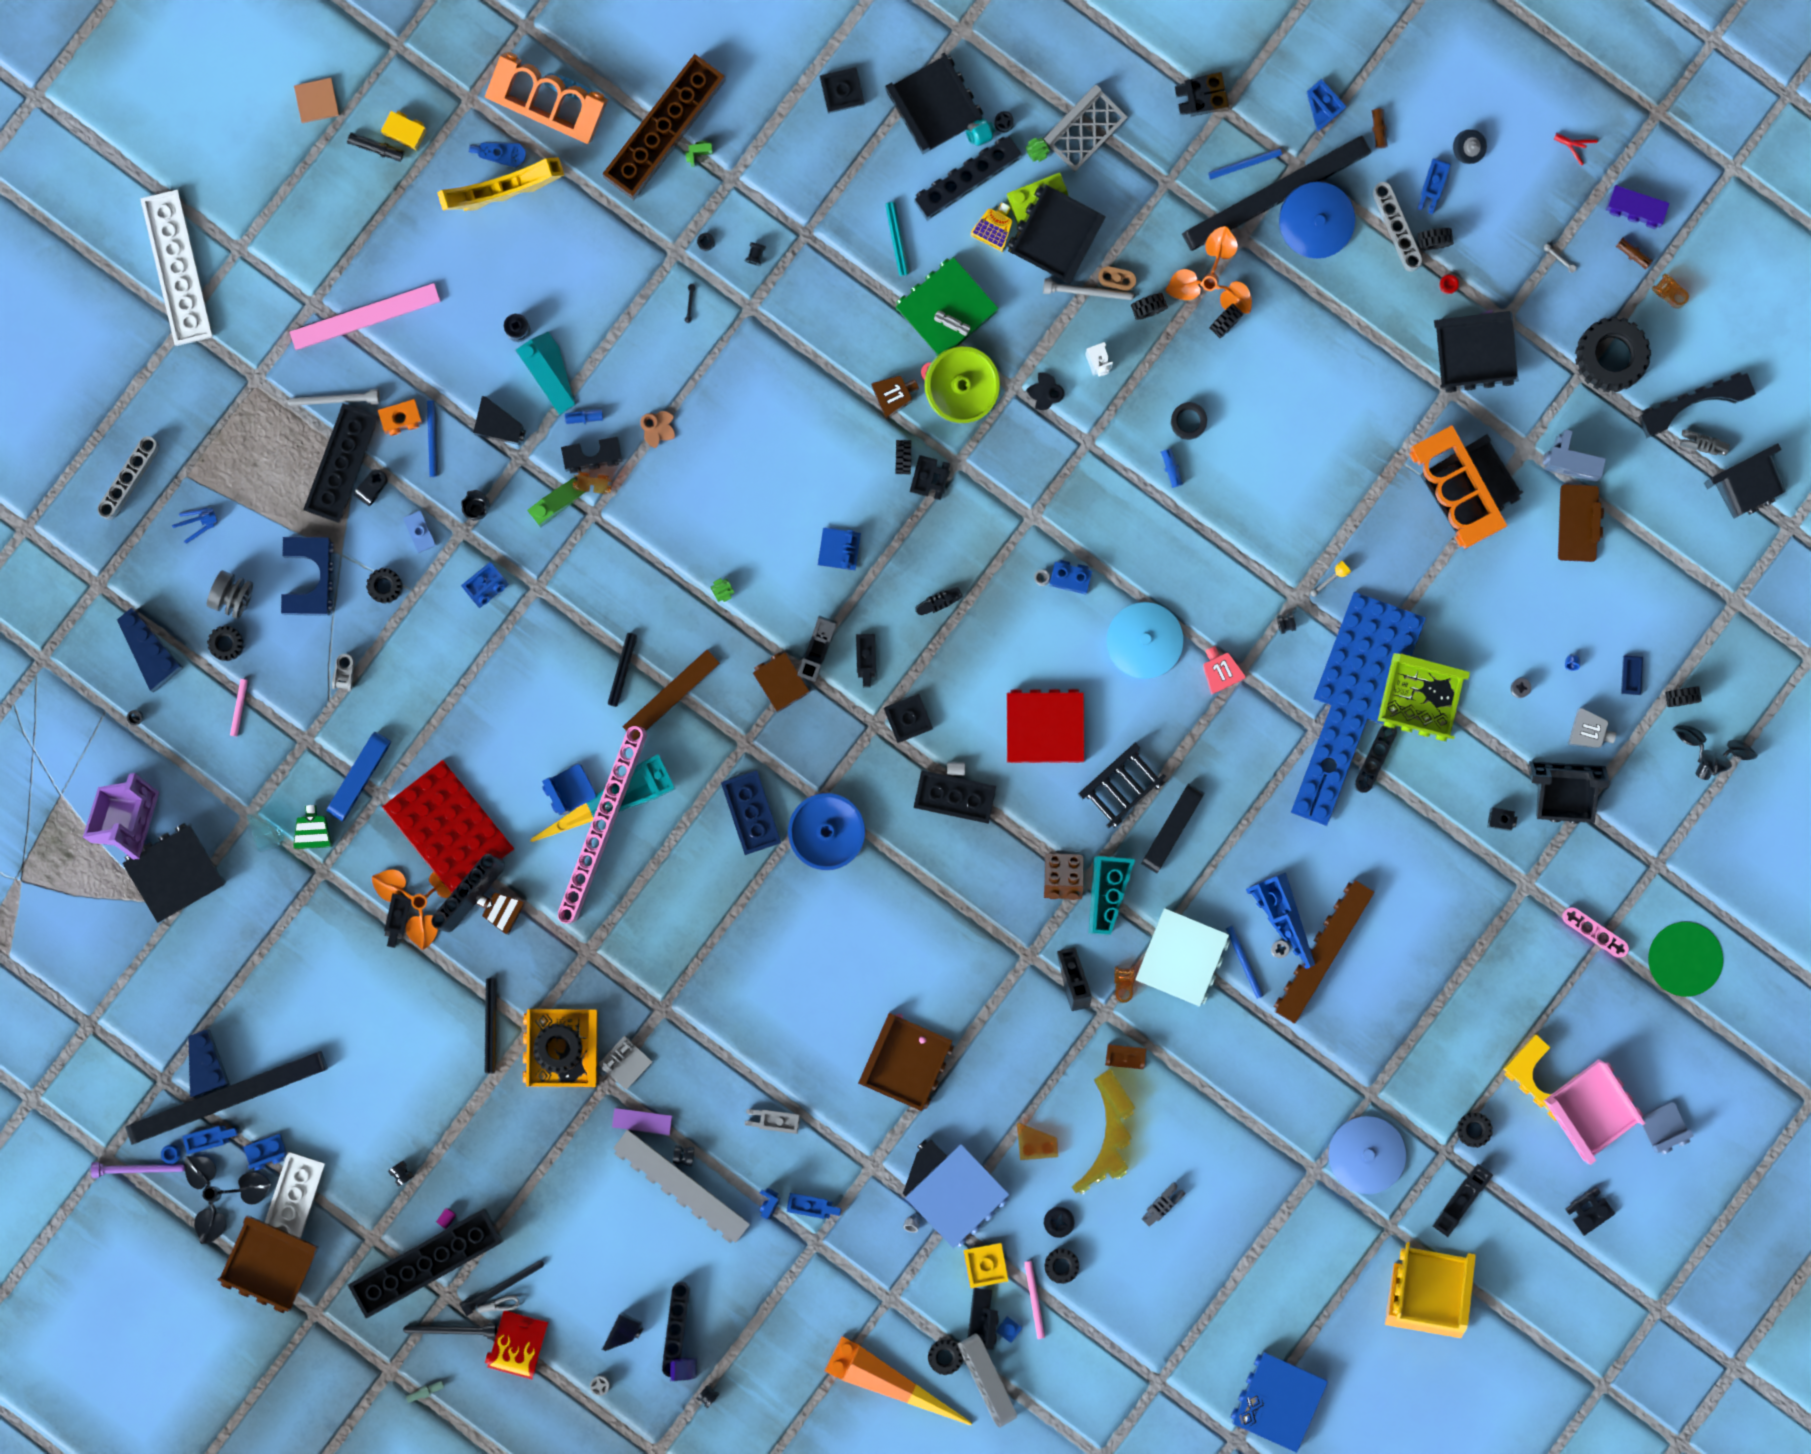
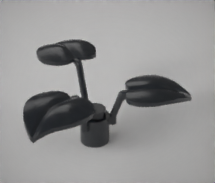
(1711, 762)
(200, 1172)

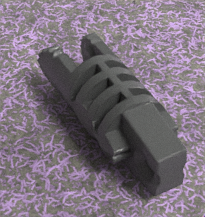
(1704, 443)
(1162, 1205)

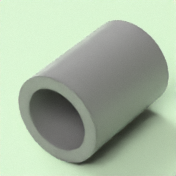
(955, 768)

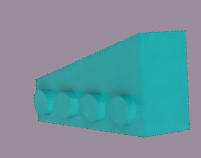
(1107, 892)

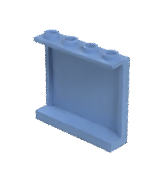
(957, 1196)

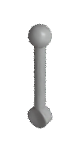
(1571, 268)

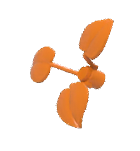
(1185, 283)
(417, 928)

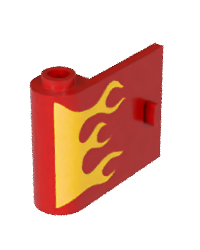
(517, 1347)

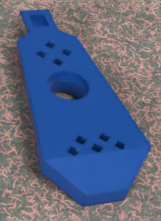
(506, 155)

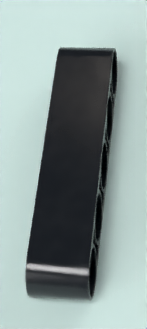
(1172, 828)
(461, 901)
(675, 1319)

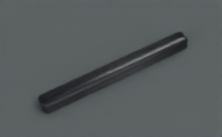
(490, 1025)

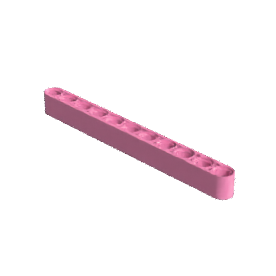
(609, 818)

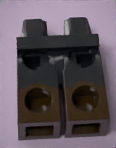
(1203, 94)

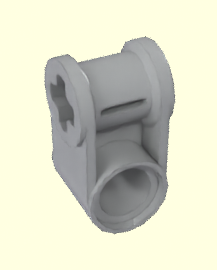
(343, 674)

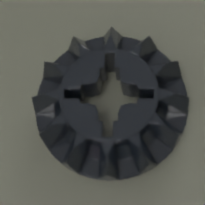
(1063, 1230)

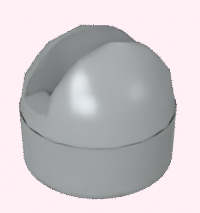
(1038, 580)
(911, 1225)

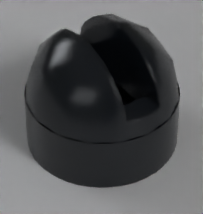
(133, 720)

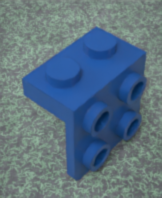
(569, 790)

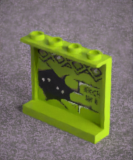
(1421, 696)

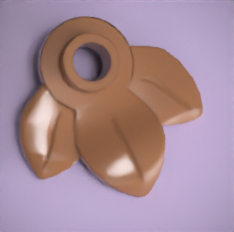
(659, 430)

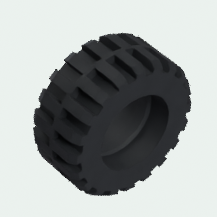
(1594, 372)

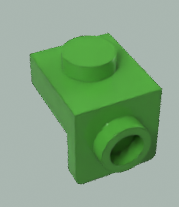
(699, 148)

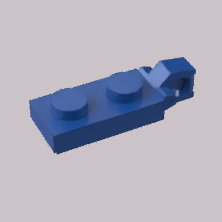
(208, 1139)
(811, 1206)

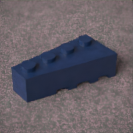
(149, 652)

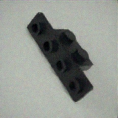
(982, 1318)

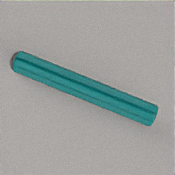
(897, 239)

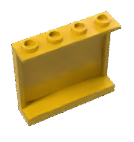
(1434, 1289)

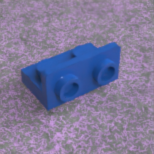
(485, 585)
(265, 1151)
(768, 1207)

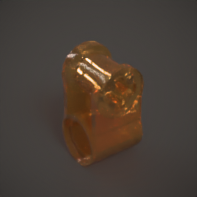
(1670, 291)
(1123, 982)

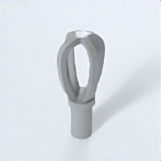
(493, 1305)

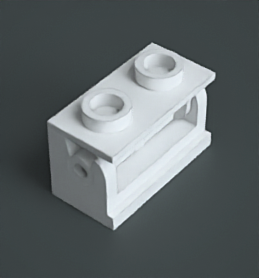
(1098, 359)

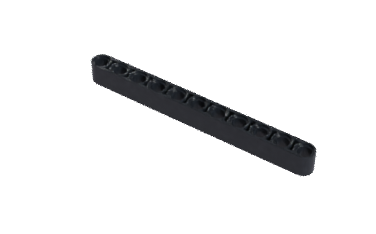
(1278, 191)
(226, 1097)

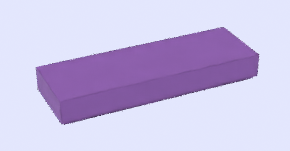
(642, 1121)

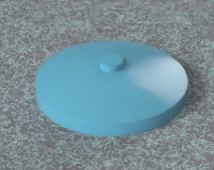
(1144, 640)

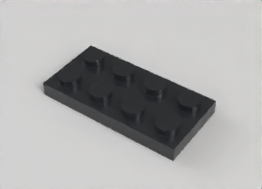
(954, 797)

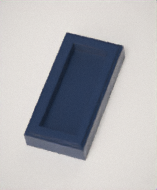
(1631, 675)

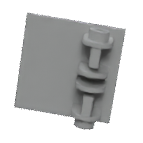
(625, 1063)

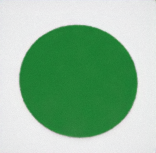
(1685, 959)

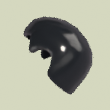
(475, 505)

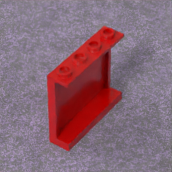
(1045, 726)

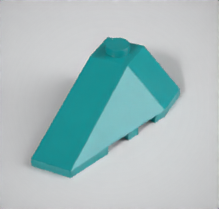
(546, 365)

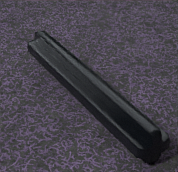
(622, 669)

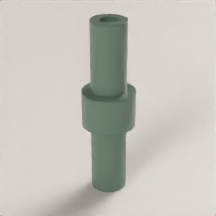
(425, 1391)

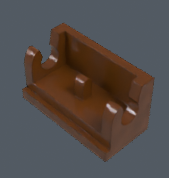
(1125, 1056)

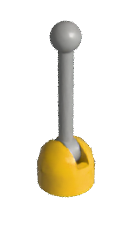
(1340, 570)

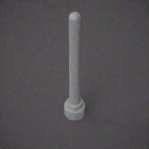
(1051, 286)
(370, 396)

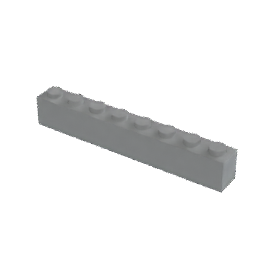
(682, 1186)

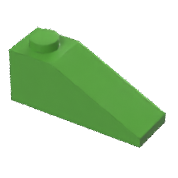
(554, 503)

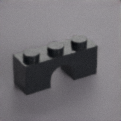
(608, 454)

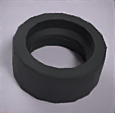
(1188, 406)

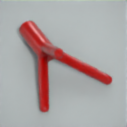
(1576, 142)

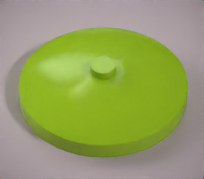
(962, 384)

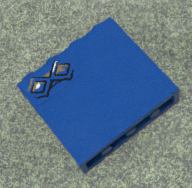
(1278, 1401)

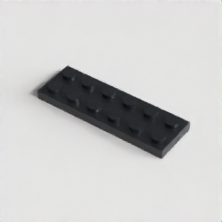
(341, 463)

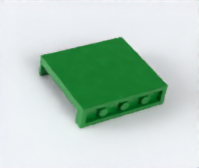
(953, 294)

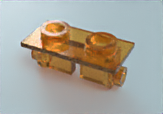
(600, 483)

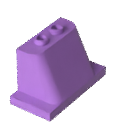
(122, 815)

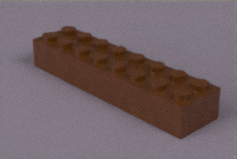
(664, 127)

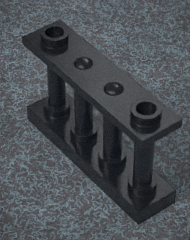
(1104, 780)

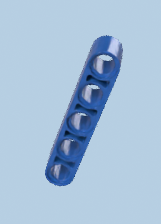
(358, 776)

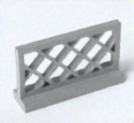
(1075, 114)

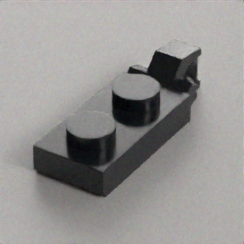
(866, 658)
(396, 918)

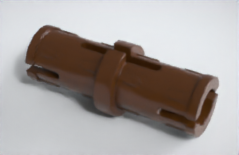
(1379, 128)
(1634, 253)

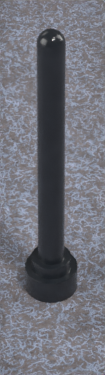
(470, 1305)
(487, 1331)

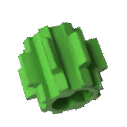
(1037, 149)
(722, 590)

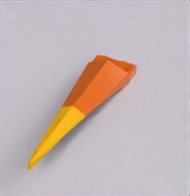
(860, 1367)

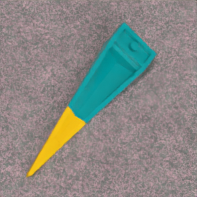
(647, 783)

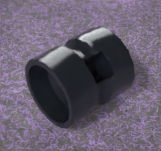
(516, 327)

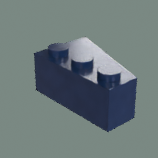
(205, 1064)

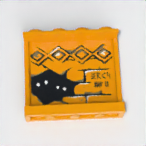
(585, 1071)

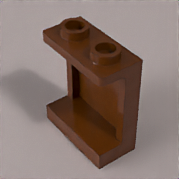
(780, 681)

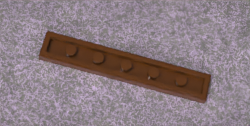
(673, 693)

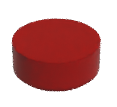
(1449, 284)

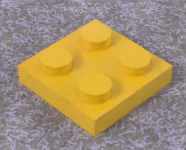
(985, 1265)

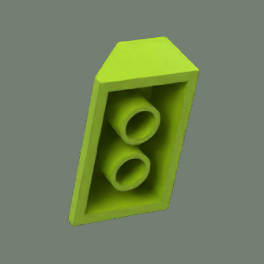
(1021, 197)

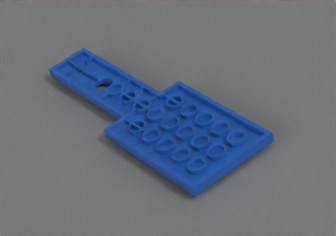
(1354, 689)

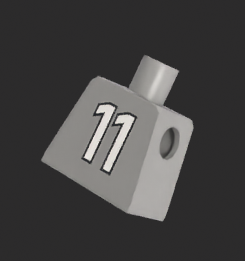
(1590, 730)

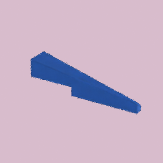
(1279, 904)

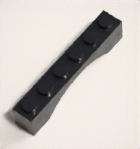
(1732, 391)

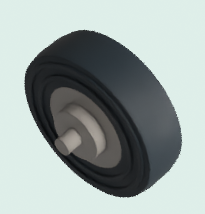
(1469, 146)

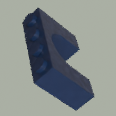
(318, 600)

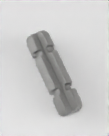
(952, 323)

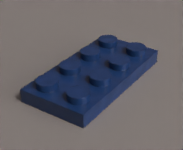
(751, 812)

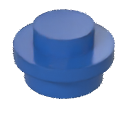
(170, 1154)

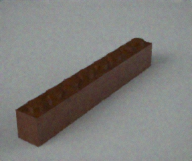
(1324, 951)

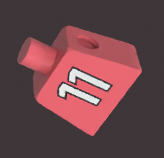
(1221, 671)

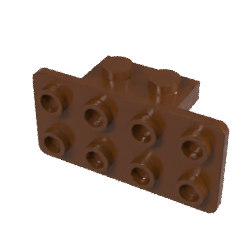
(1579, 523)

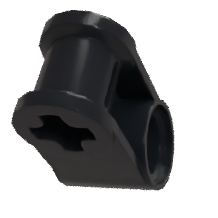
(370, 488)

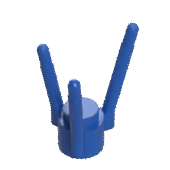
(206, 517)

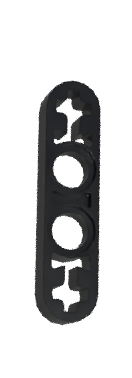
(1378, 759)

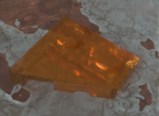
(1035, 1144)

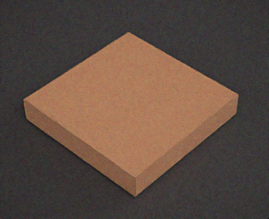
(316, 100)

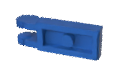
(1434, 183)

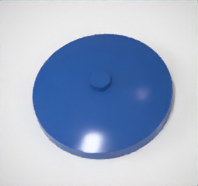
(1317, 220)
(826, 831)

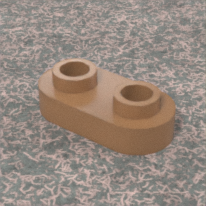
(1117, 277)

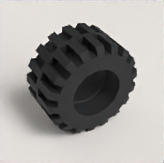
(567, 1034)

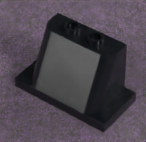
(1749, 483)
(1567, 790)

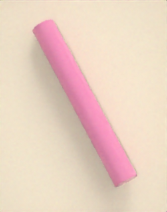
(239, 707)

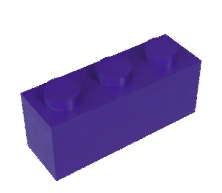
(1637, 207)

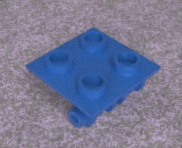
(839, 548)

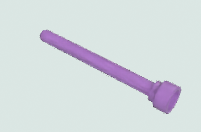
(99, 1169)

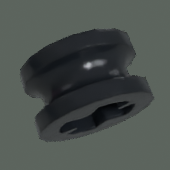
(701, 238)

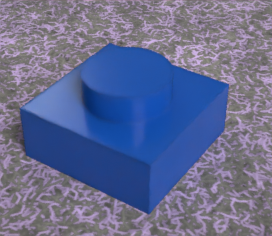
(1009, 1329)

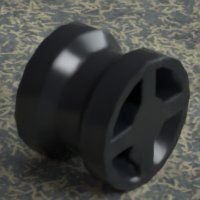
(1003, 118)
(1286, 623)
(707, 1396)

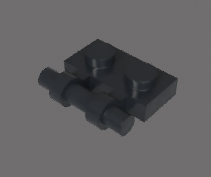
(924, 475)
(1593, 1216)

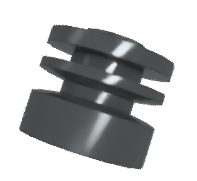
(234, 596)

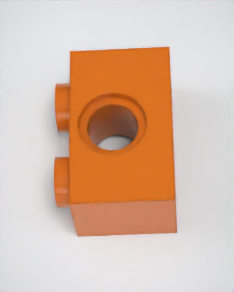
(389, 414)

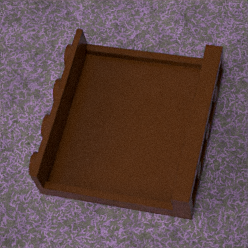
(903, 1065)
(268, 1264)

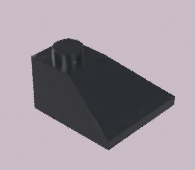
(623, 1331)

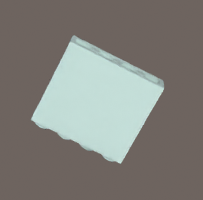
(1182, 957)

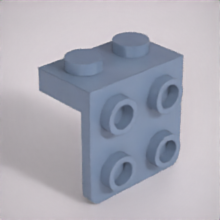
(1666, 1128)

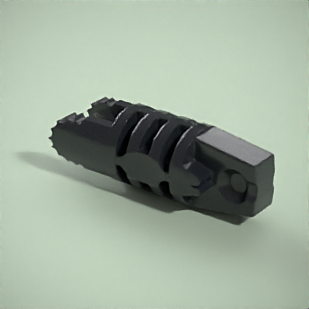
(939, 601)

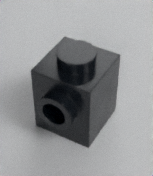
(1501, 819)

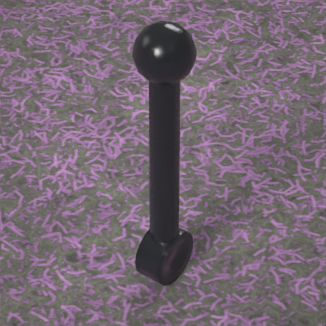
(691, 287)

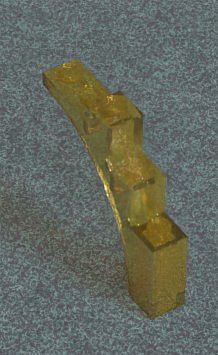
(1109, 1160)

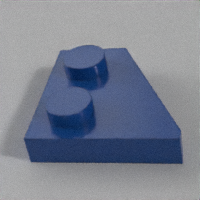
(1323, 104)

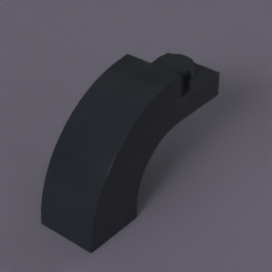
(817, 648)

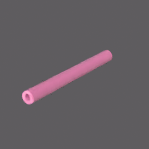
(1034, 1300)

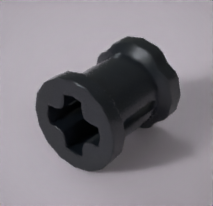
(755, 254)

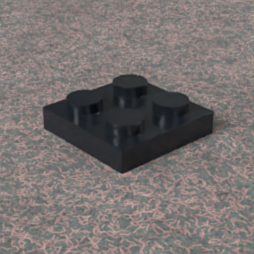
(842, 90)
(908, 718)

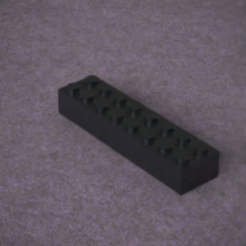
(425, 1263)

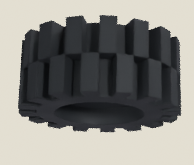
(1435, 238)
(1149, 306)
(1226, 321)
(903, 457)
(376, 577)
(215, 637)
(1683, 696)
(1466, 1121)
(1073, 1266)
(945, 1345)

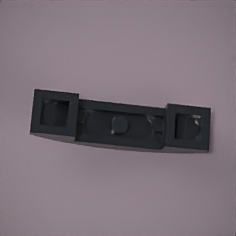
(1462, 1199)

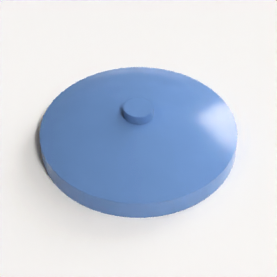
(1367, 1155)

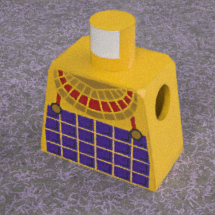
(994, 227)

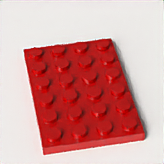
(446, 825)

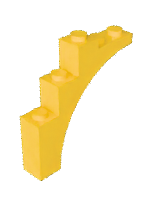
(502, 188)

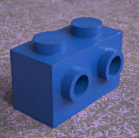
(1070, 577)

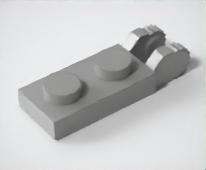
(775, 1121)

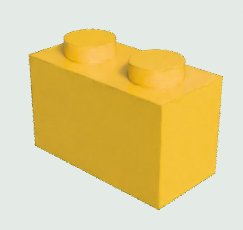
(404, 130)

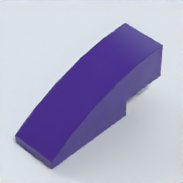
(683, 1369)

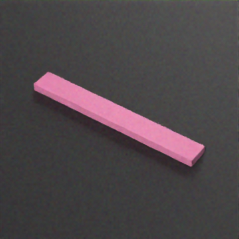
(365, 316)

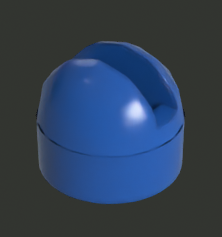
(1572, 663)

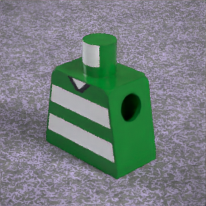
(311, 830)

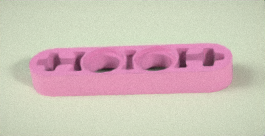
(1593, 935)

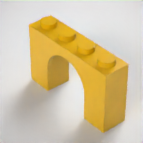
(1521, 1069)

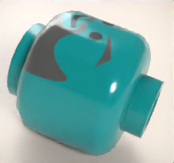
(980, 132)

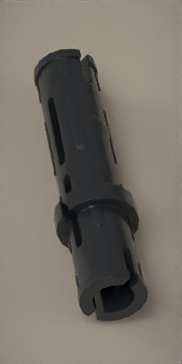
(381, 149)

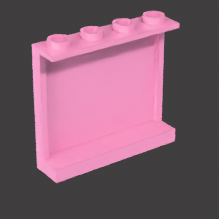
(1594, 1109)

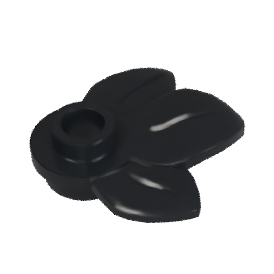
(1042, 391)

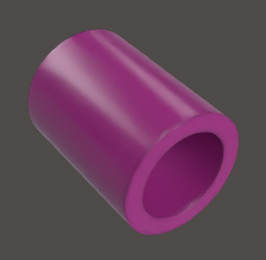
(446, 1218)

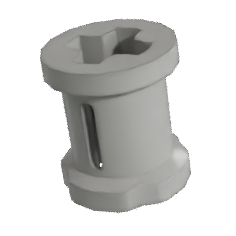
(1274, 947)

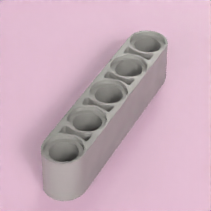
(1397, 217)
(128, 468)
(987, 1380)

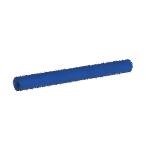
(1244, 164)
(431, 438)
(1244, 962)

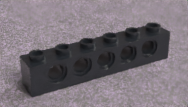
(979, 177)

